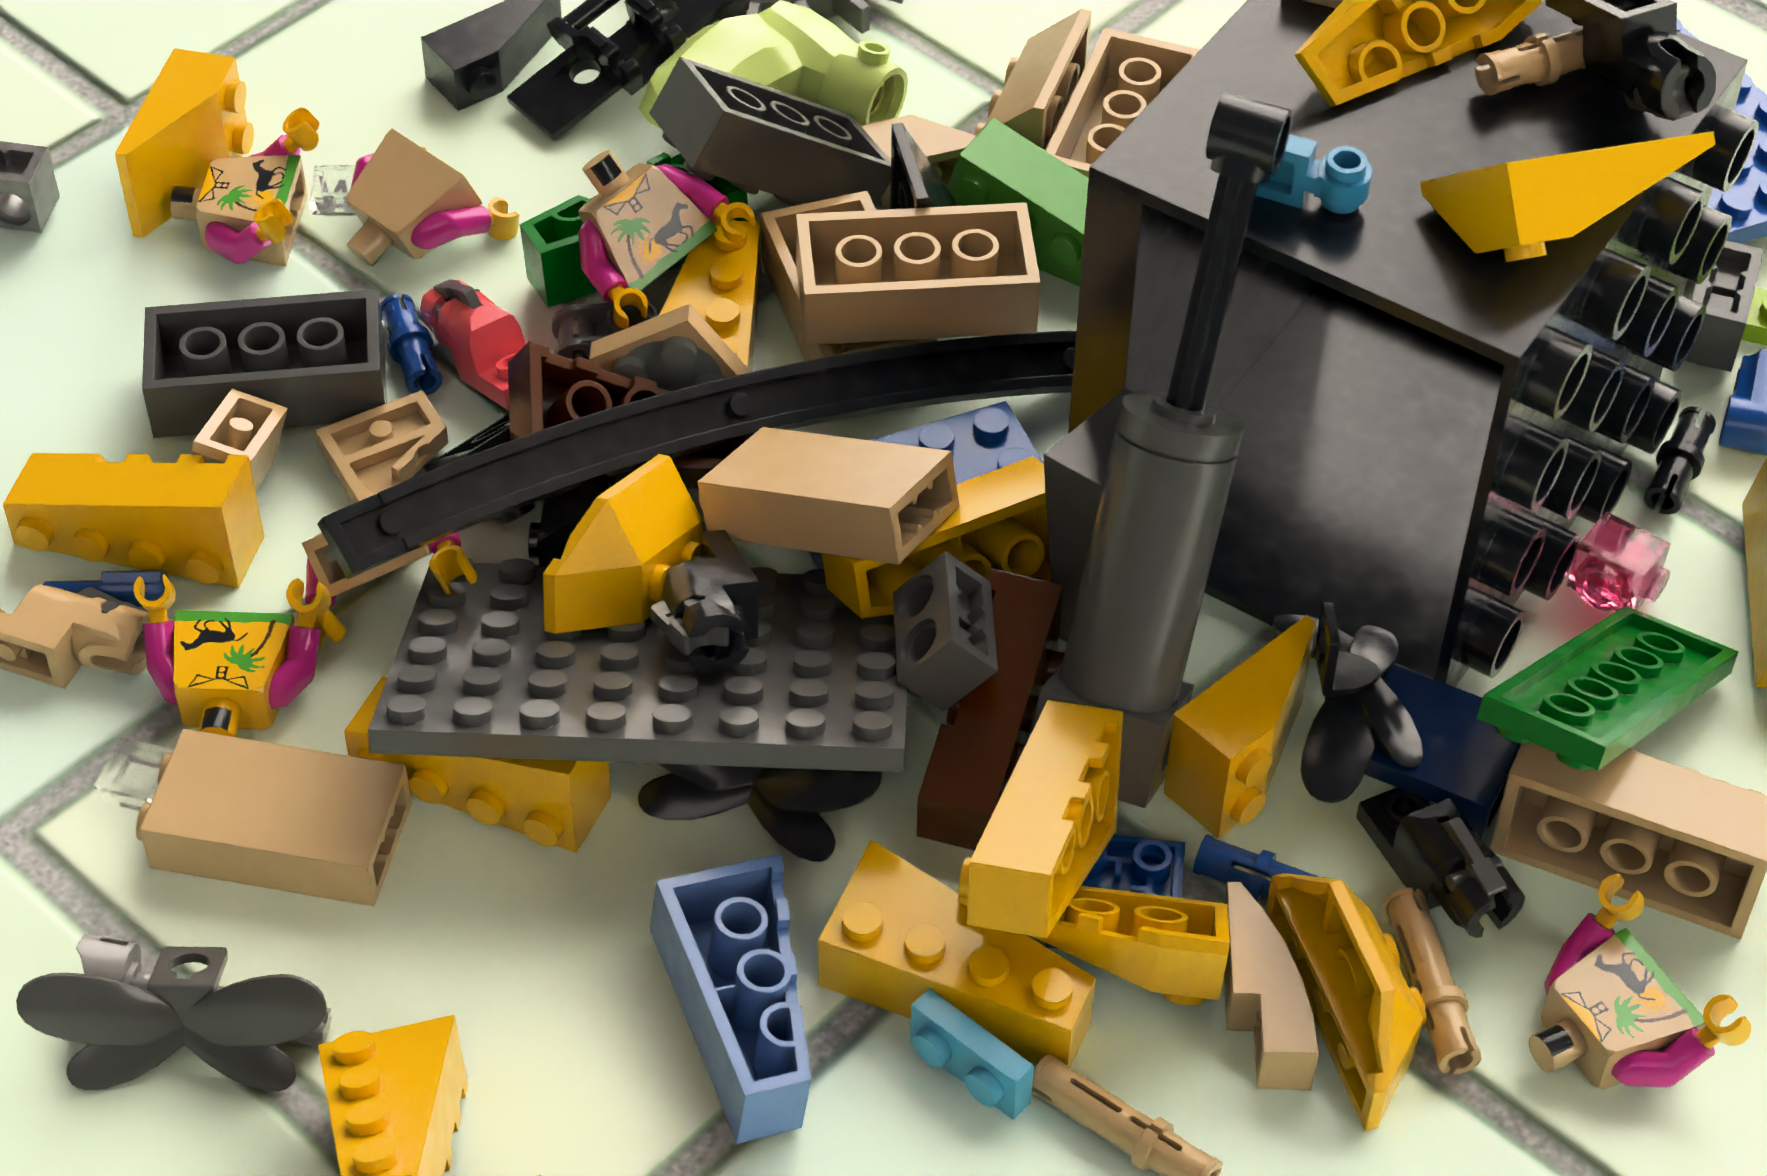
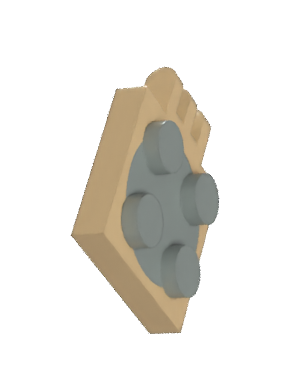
(669, 349)

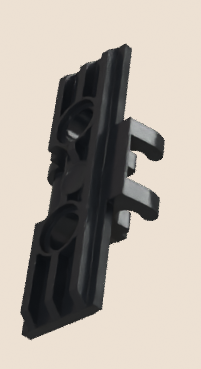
(623, 59)

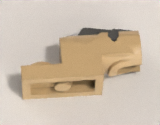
(62, 630)

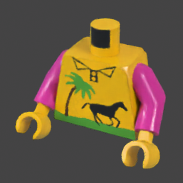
(231, 665)

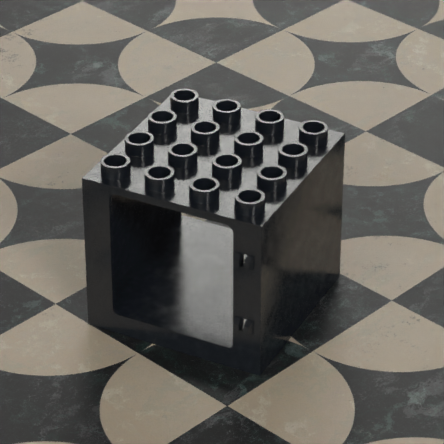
(1400, 399)

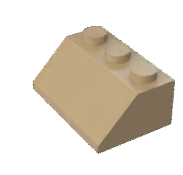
(1043, 79)

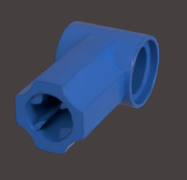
(1746, 411)

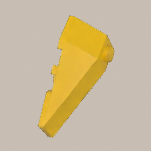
(1385, 40)
(1553, 196)
(1148, 940)

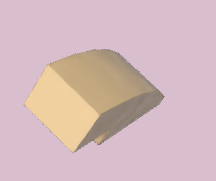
(1268, 996)

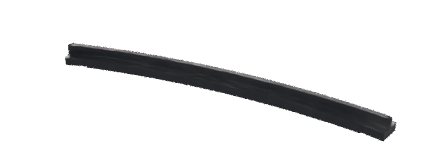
(685, 423)

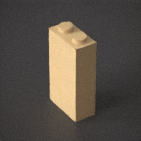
(830, 494)
(275, 816)

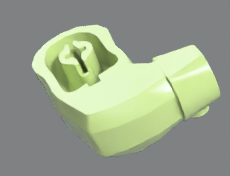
(798, 55)

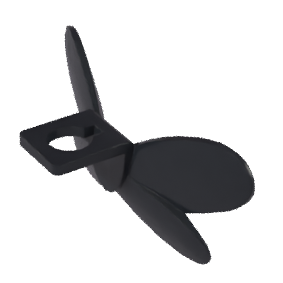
(1356, 708)
(781, 798)

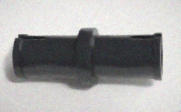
(1680, 460)

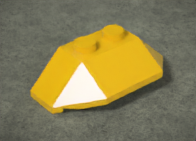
(623, 551)
(1352, 986)

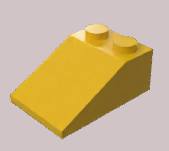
(179, 130)
(1236, 731)

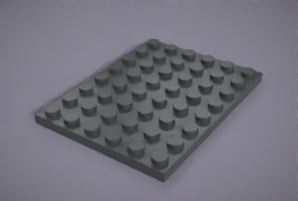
(493, 684)

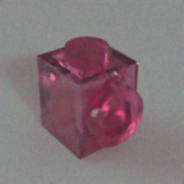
(1619, 565)

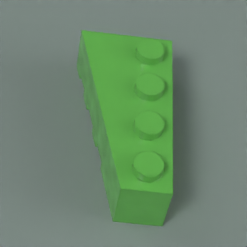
(1010, 169)

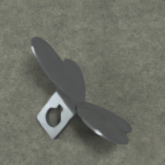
(140, 1029)

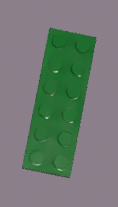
(1606, 688)

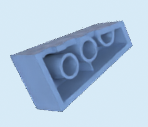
(736, 983)

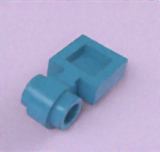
(1338, 180)

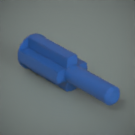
(120, 584)

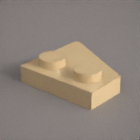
(383, 444)

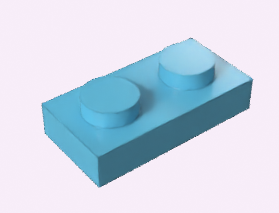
(972, 1054)

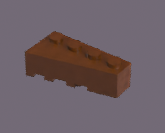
(557, 389)
(994, 720)

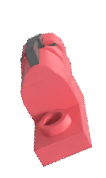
(477, 333)

